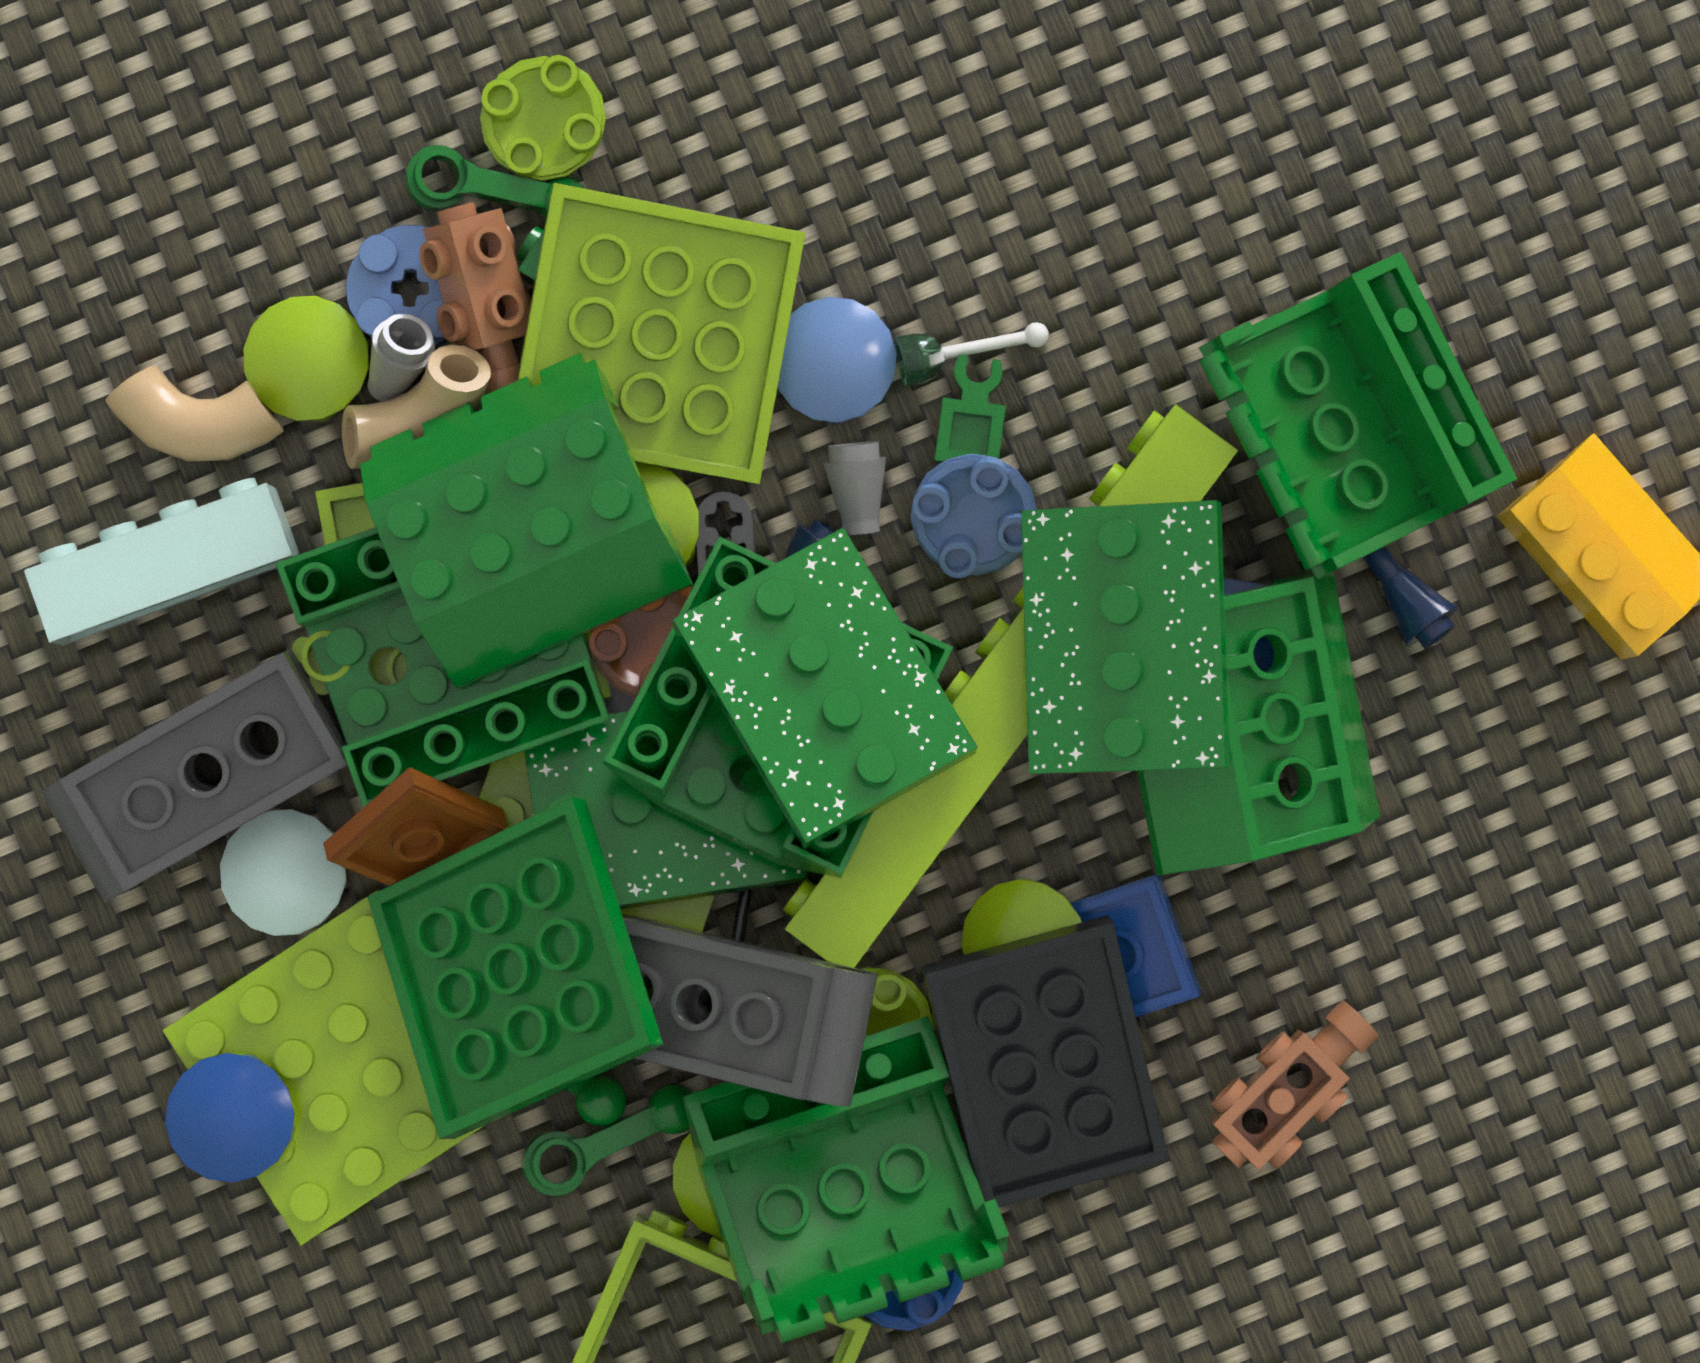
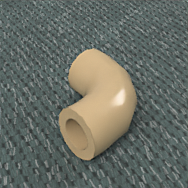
(450, 380)
(192, 426)

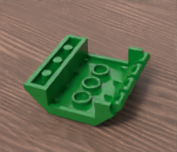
(1356, 416)
(519, 522)
(845, 1200)

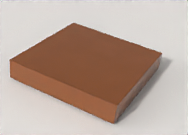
(412, 828)

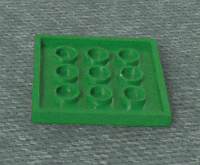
(514, 969)

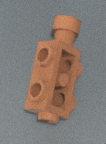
(478, 286)
(1285, 1106)

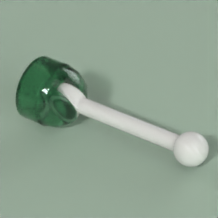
(922, 356)

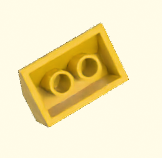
(1607, 548)

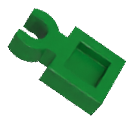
(972, 422)

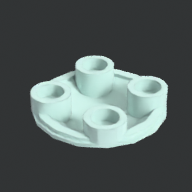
(280, 873)

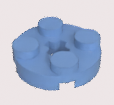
(375, 271)

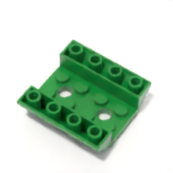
(1291, 715)
(423, 716)
(683, 748)

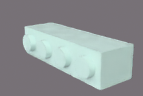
(161, 563)

